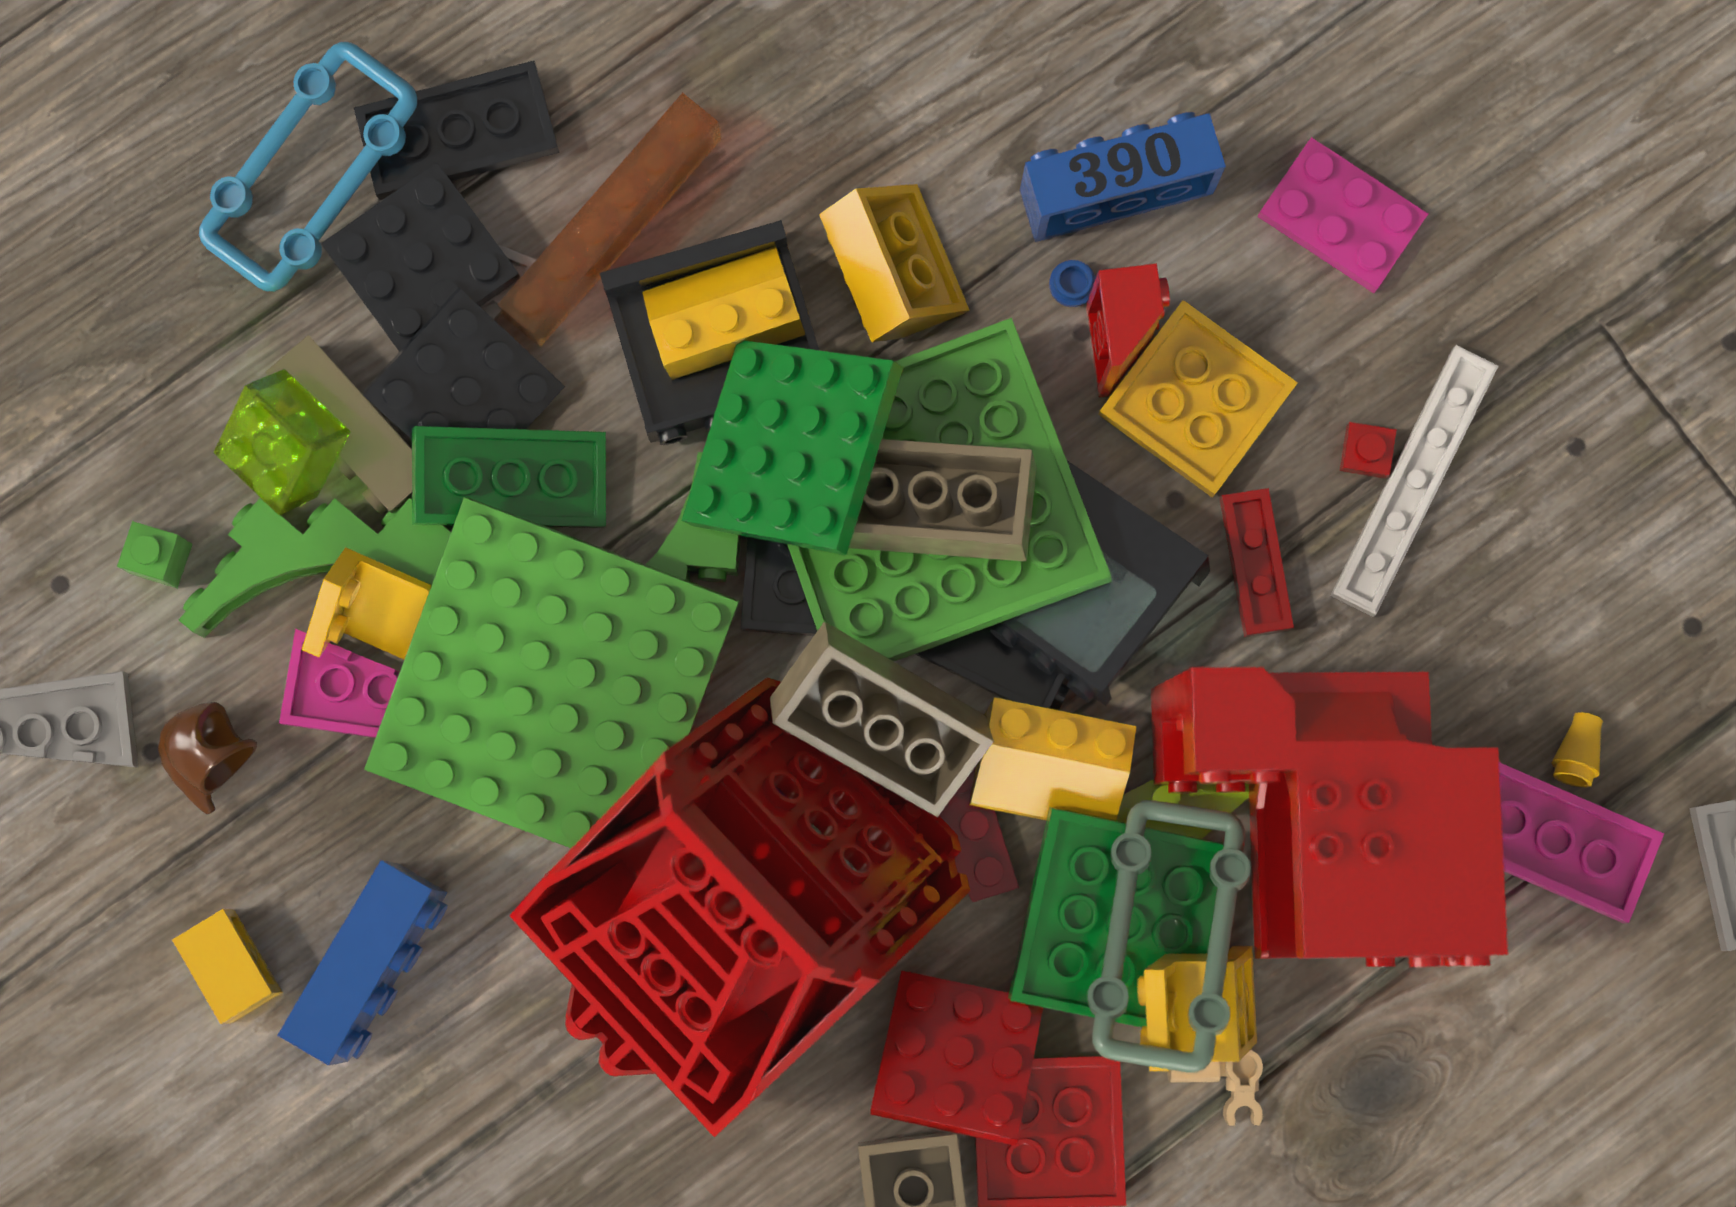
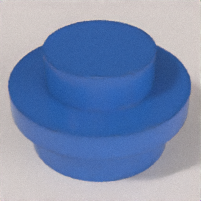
(1071, 283)

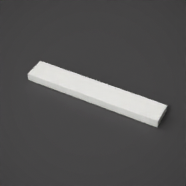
(1414, 481)

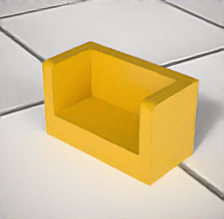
(227, 966)

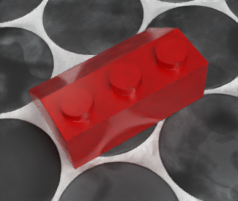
(1122, 319)

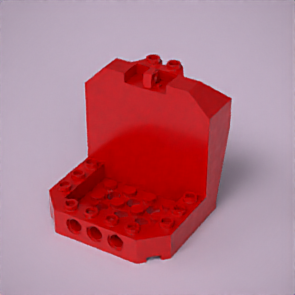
(723, 928)

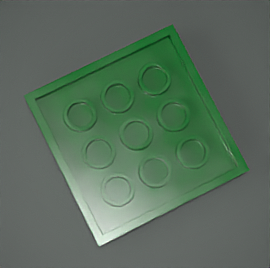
(793, 445)
(1073, 907)

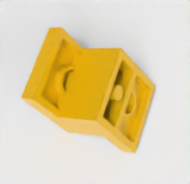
(1176, 981)

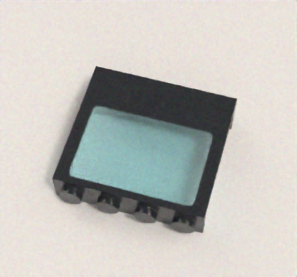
(1102, 628)

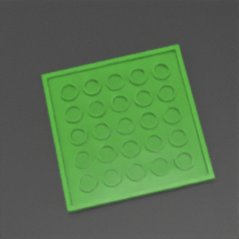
(904, 602)
(545, 675)

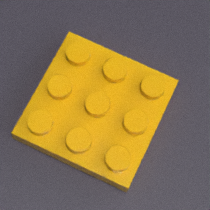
(1197, 398)

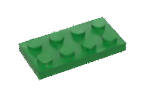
(529, 473)

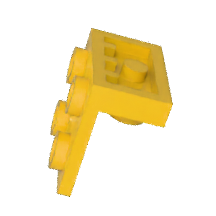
(367, 604)

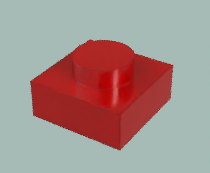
(1368, 450)

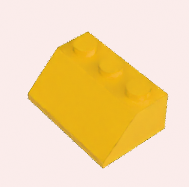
(893, 261)
(713, 310)
(1052, 761)

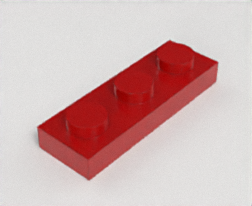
(1256, 562)

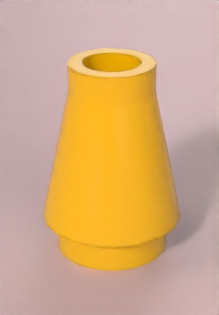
(1579, 753)

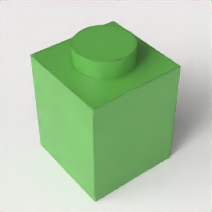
(154, 554)

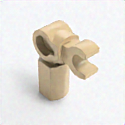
(1241, 1080)

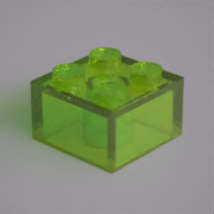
(281, 441)

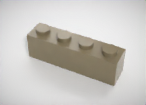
(373, 446)

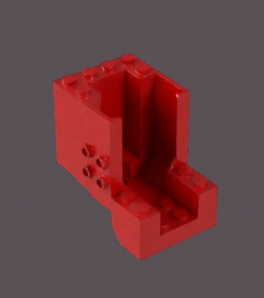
(1354, 815)

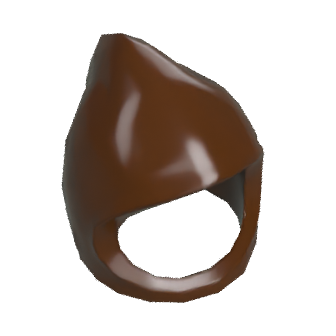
(202, 752)

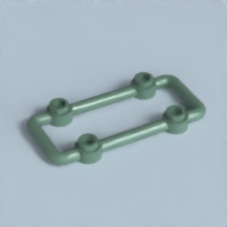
(1109, 995)

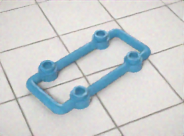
(233, 195)

